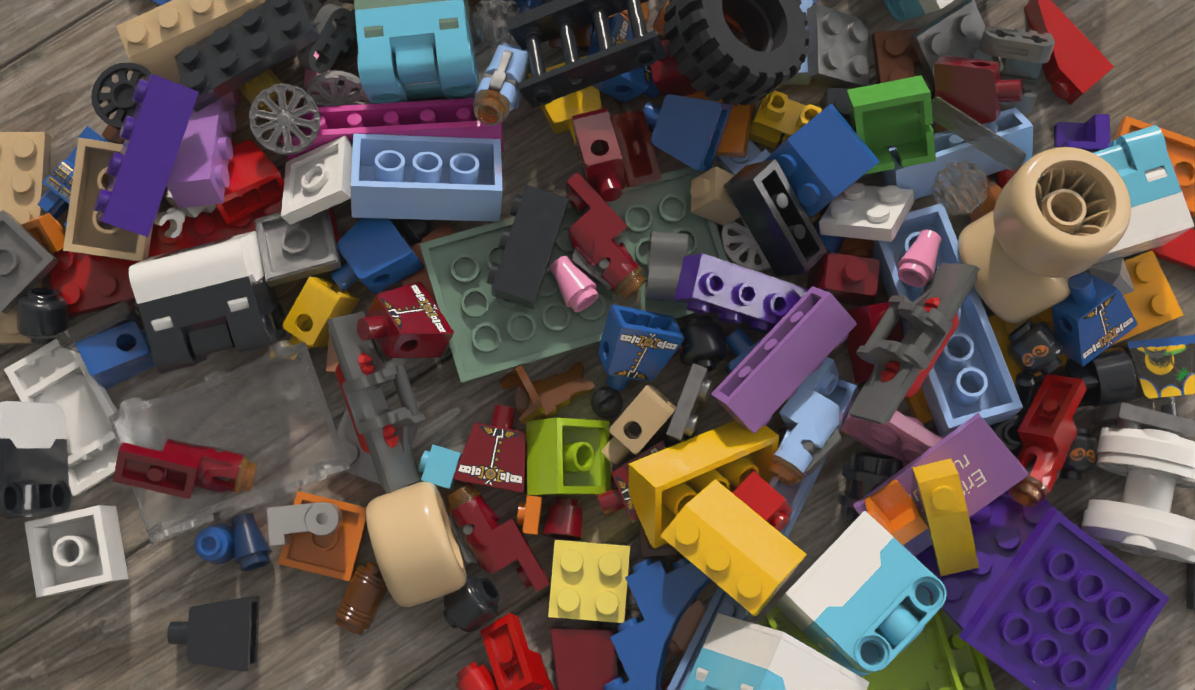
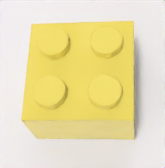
(589, 581)

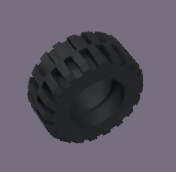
(724, 65)

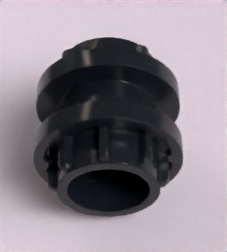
(866, 473)

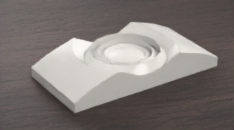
(63, 379)

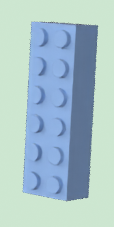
(971, 369)

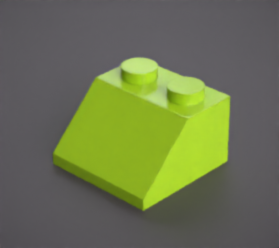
(567, 457)

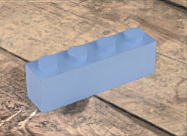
(949, 148)

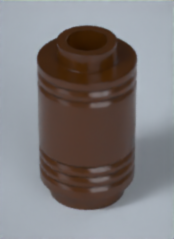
(361, 599)

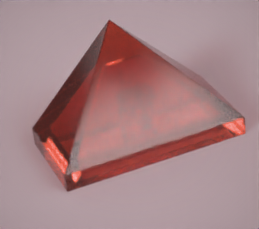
(636, 148)

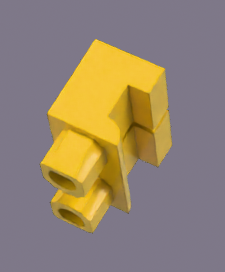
(777, 116)

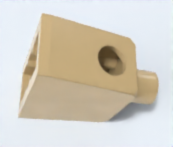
(650, 411)

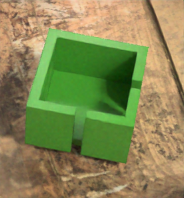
(889, 117)

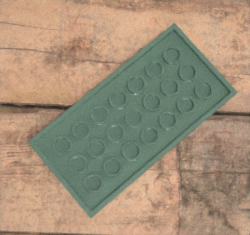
(500, 335)

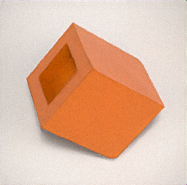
(896, 512)

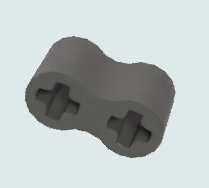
(664, 264)

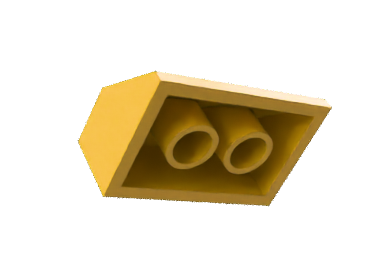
(733, 546)

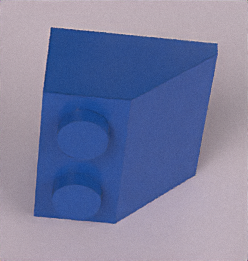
(823, 159)

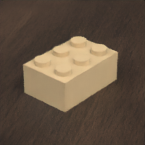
(83, 230)

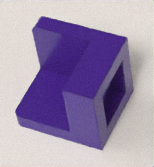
(1089, 136)

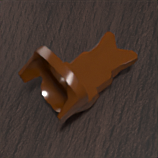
(543, 398)

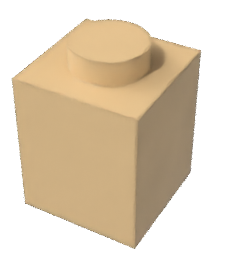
(710, 197)

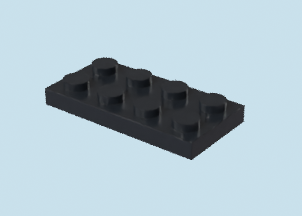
(245, 48)

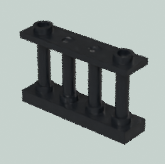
(561, 20)

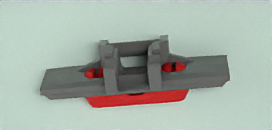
(905, 365)
(378, 429)

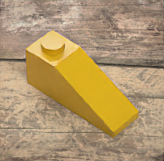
(946, 516)

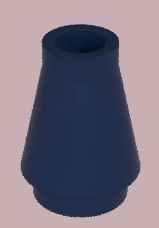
(250, 545)

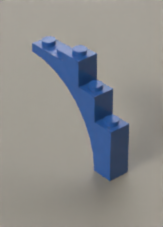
(662, 601)

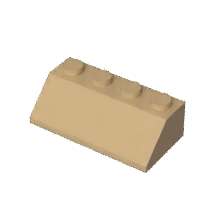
(170, 28)

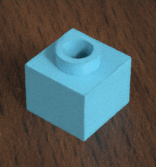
(439, 466)

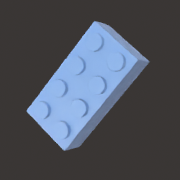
(426, 178)

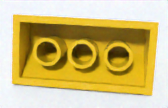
(675, 475)

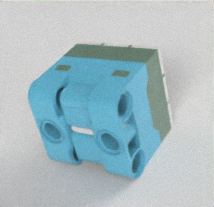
(415, 49)

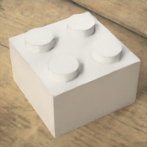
(76, 550)

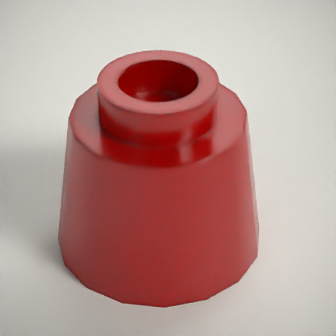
(476, 678)

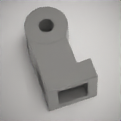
(317, 518)

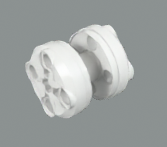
(1153, 468)

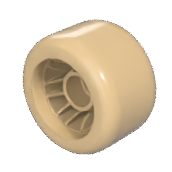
(1062, 212)
(1000, 282)
(415, 544)

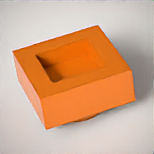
(46, 231)
(530, 514)

